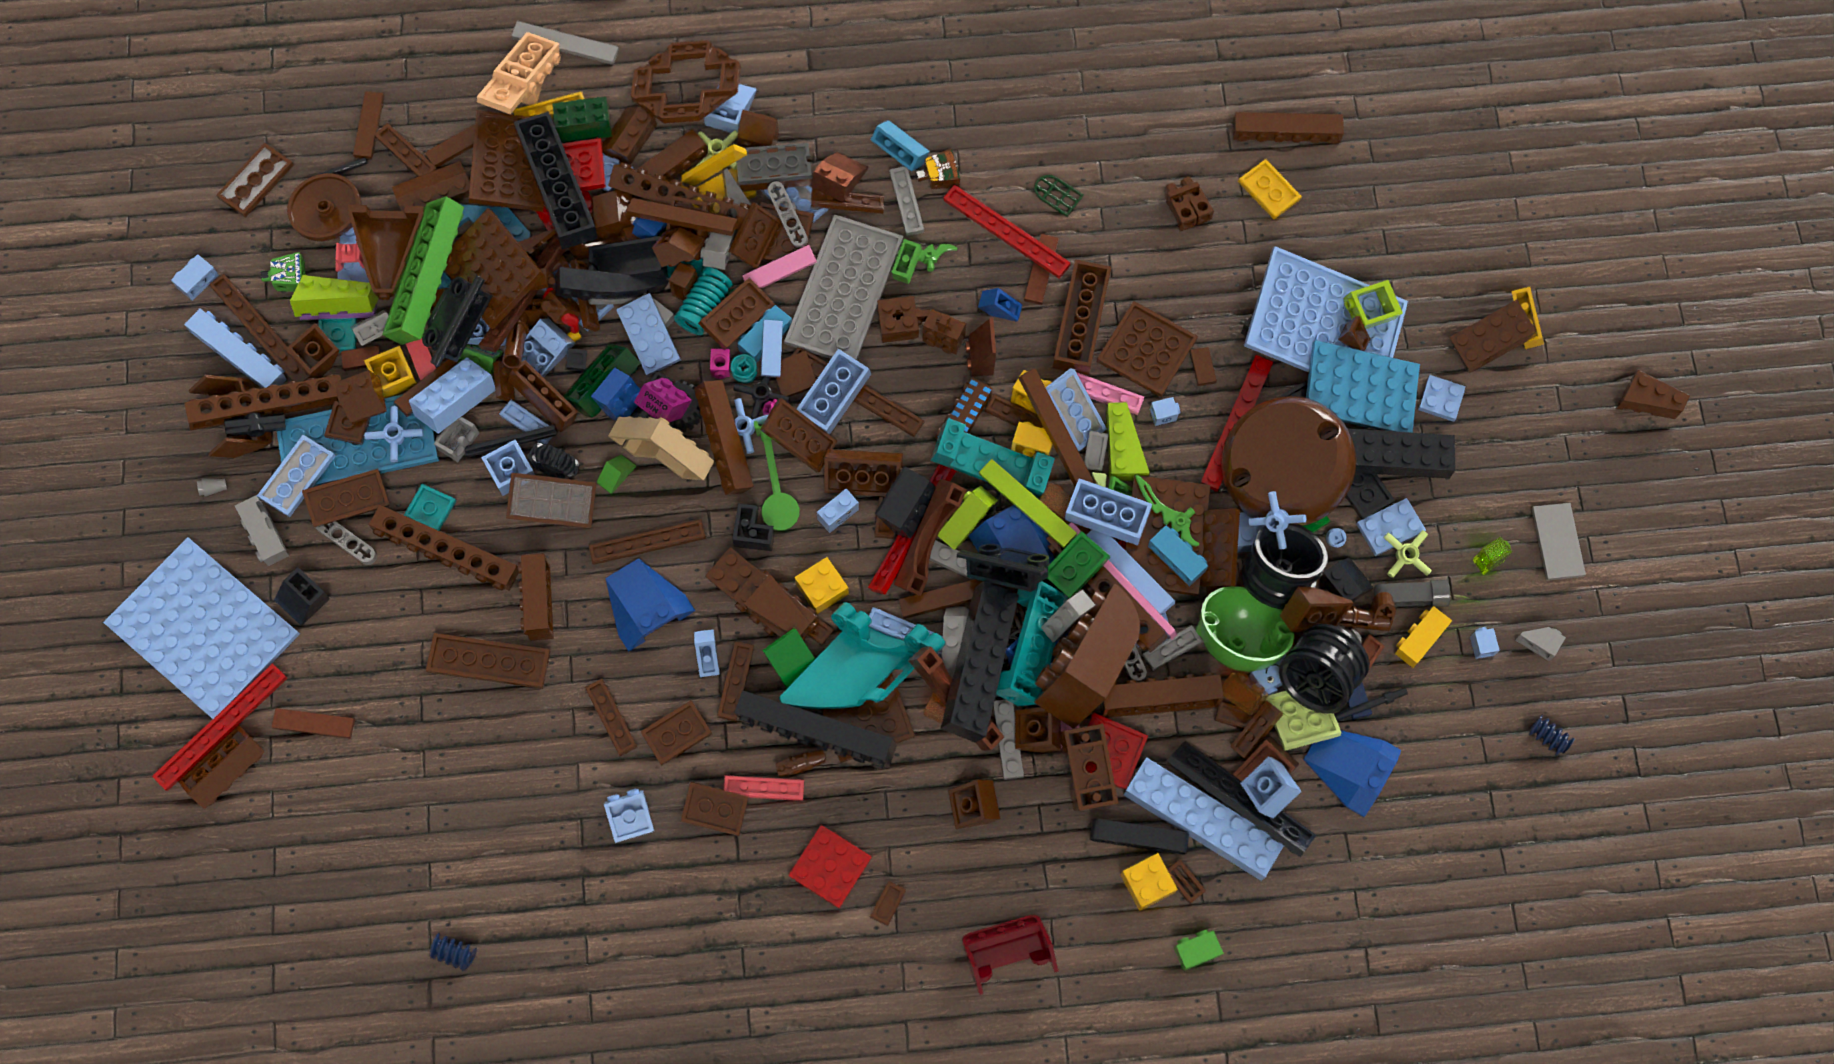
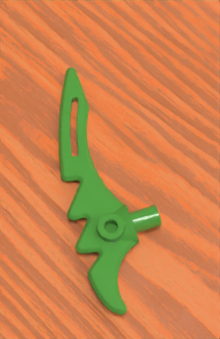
(930, 255)
(1179, 520)

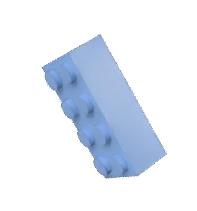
(834, 391)
(452, 395)
(1108, 511)

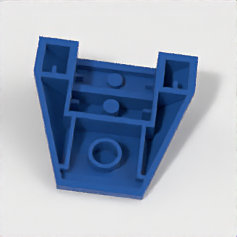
(1012, 530)
(643, 602)
(1353, 767)

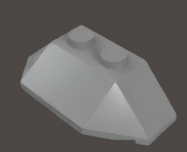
(953, 629)

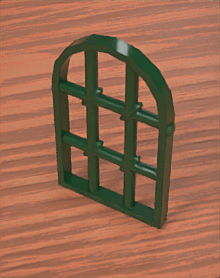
(1043, 178)

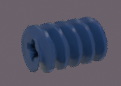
(1551, 735)
(452, 954)

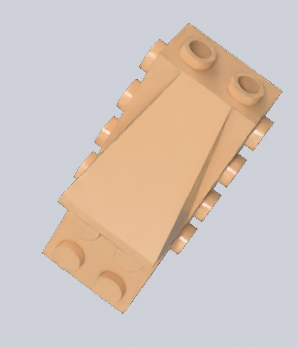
(521, 74)

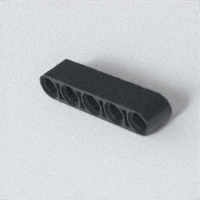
(1139, 836)

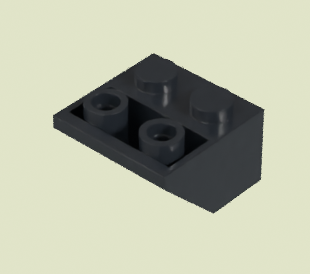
(300, 596)

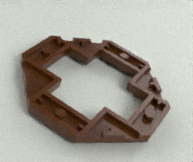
(709, 99)

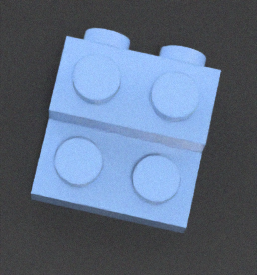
(628, 815)

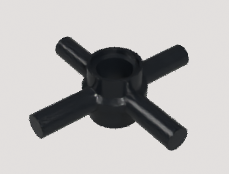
(759, 400)

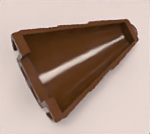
(385, 244)

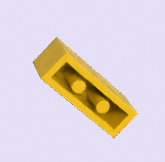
(1526, 300)
(1422, 636)

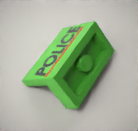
(481, 357)

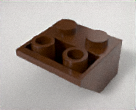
(677, 246)

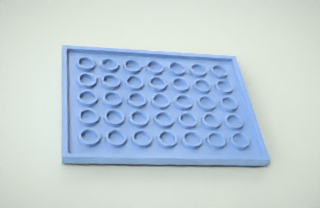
(1306, 304)
(201, 628)

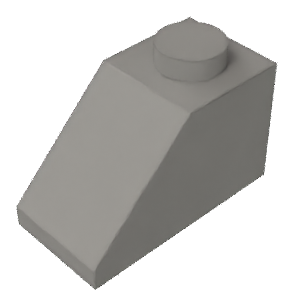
(1542, 641)

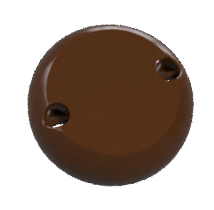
(1287, 451)

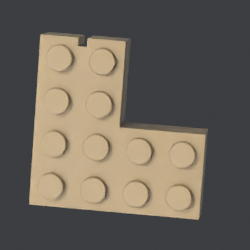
(658, 440)

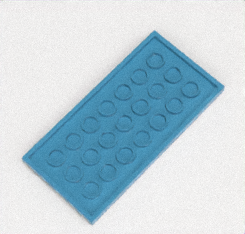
(356, 458)

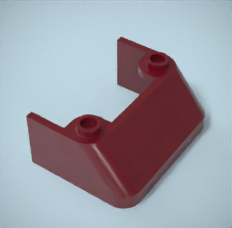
(1006, 945)

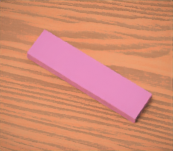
(782, 267)
(1108, 393)

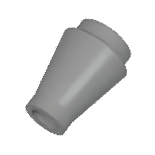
(210, 486)

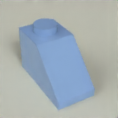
(706, 653)

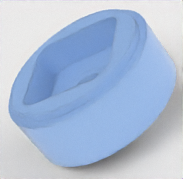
(1336, 537)

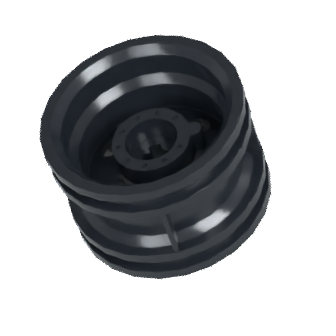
(1324, 668)

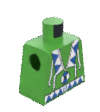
(285, 272)

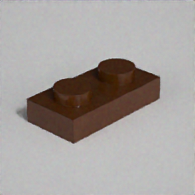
(503, 388)

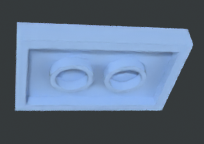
(1396, 519)

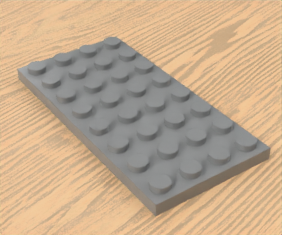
(844, 288)

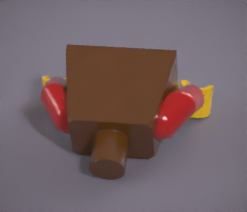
(562, 311)

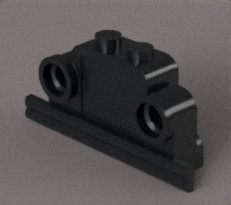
(455, 318)
(1006, 566)

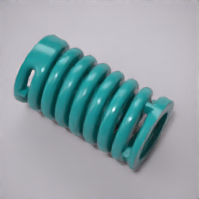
(702, 299)

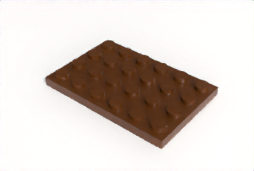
(499, 165)
(499, 259)
(1178, 497)

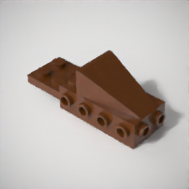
(761, 596)

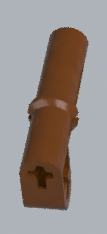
(516, 338)
(1374, 618)

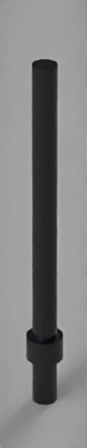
(1387, 698)

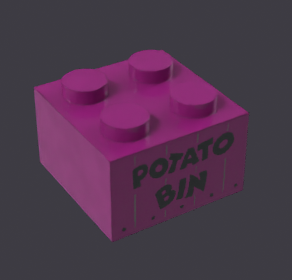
(663, 400)

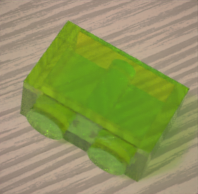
(1492, 555)

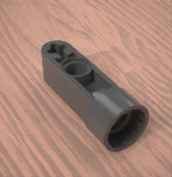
(1431, 593)

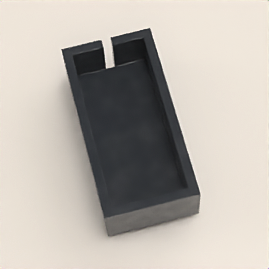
(628, 258)

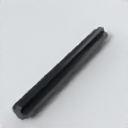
(521, 438)

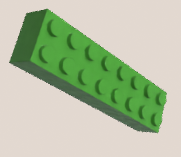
(423, 271)

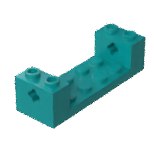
(971, 454)
(1033, 646)

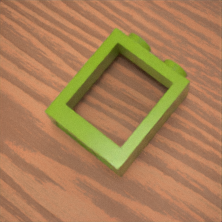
(1386, 297)

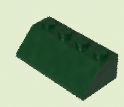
(581, 391)

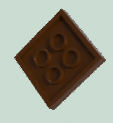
(781, 243)

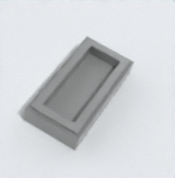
(1095, 450)

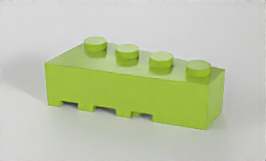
(332, 295)
(1124, 448)

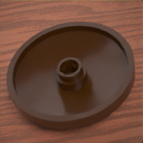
(321, 206)

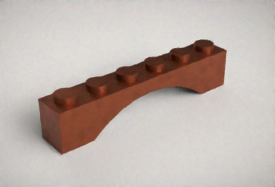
(943, 504)
(935, 674)

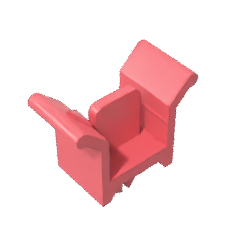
(347, 254)

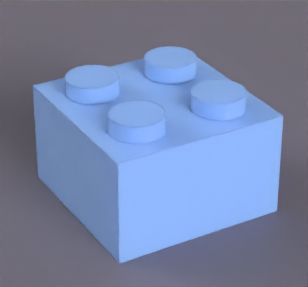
(505, 461)
(1270, 787)

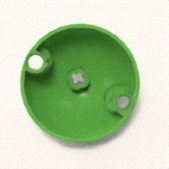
(1239, 630)

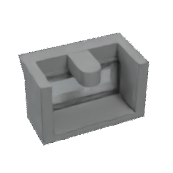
(456, 438)

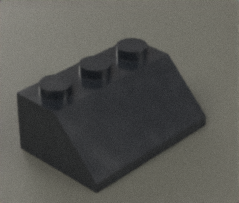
(906, 503)

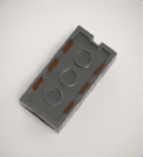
(776, 163)

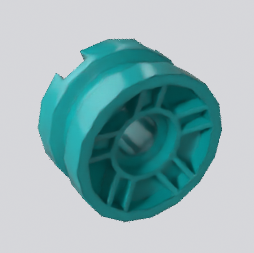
(749, 373)

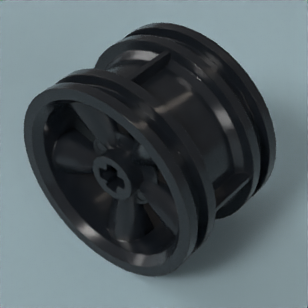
(1275, 581)

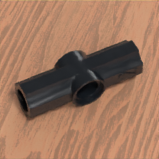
(254, 424)

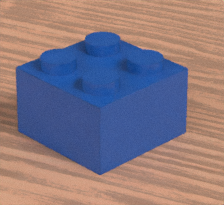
(617, 395)

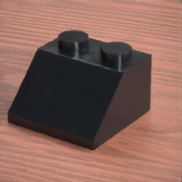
(1346, 580)

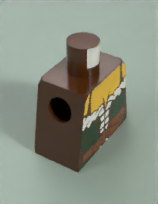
(940, 171)

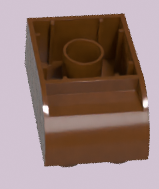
(1089, 658)

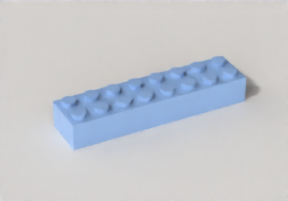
(1203, 819)

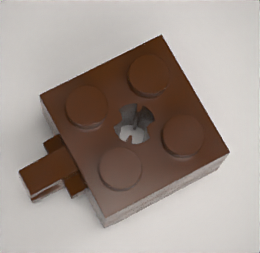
(905, 310)
(944, 332)

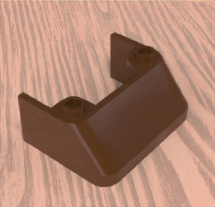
(240, 444)

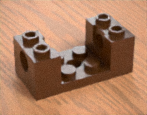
(1094, 788)

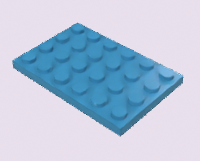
(1364, 386)

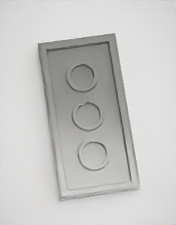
(1558, 541)

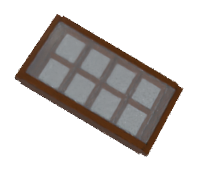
(551, 500)

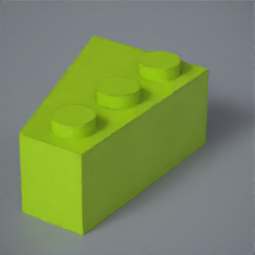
(966, 517)

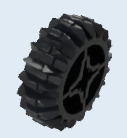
(553, 461)

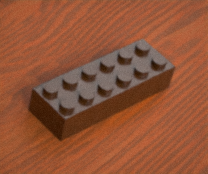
(1081, 317)
(1163, 696)

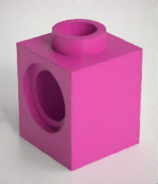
(720, 356)

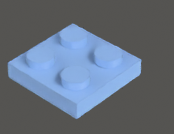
(1442, 398)

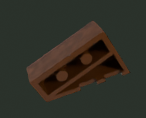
(1653, 396)

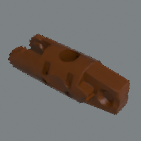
(800, 763)

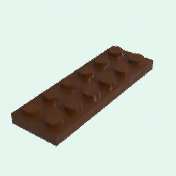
(488, 660)

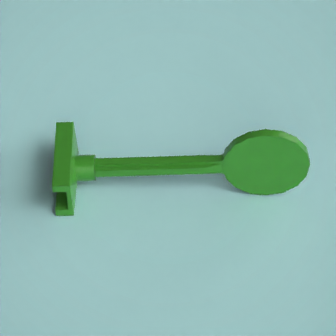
(780, 508)

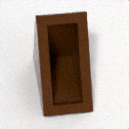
(1355, 334)

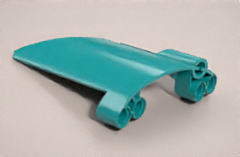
(857, 664)

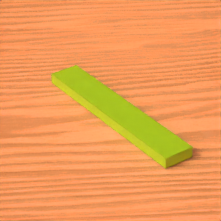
(1028, 503)

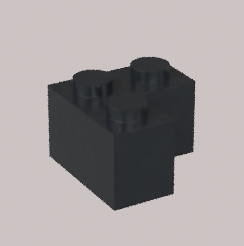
(749, 533)

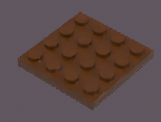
(1147, 349)
(882, 717)

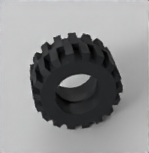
(692, 413)

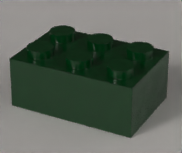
(582, 119)

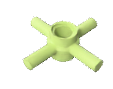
(716, 144)
(1414, 554)

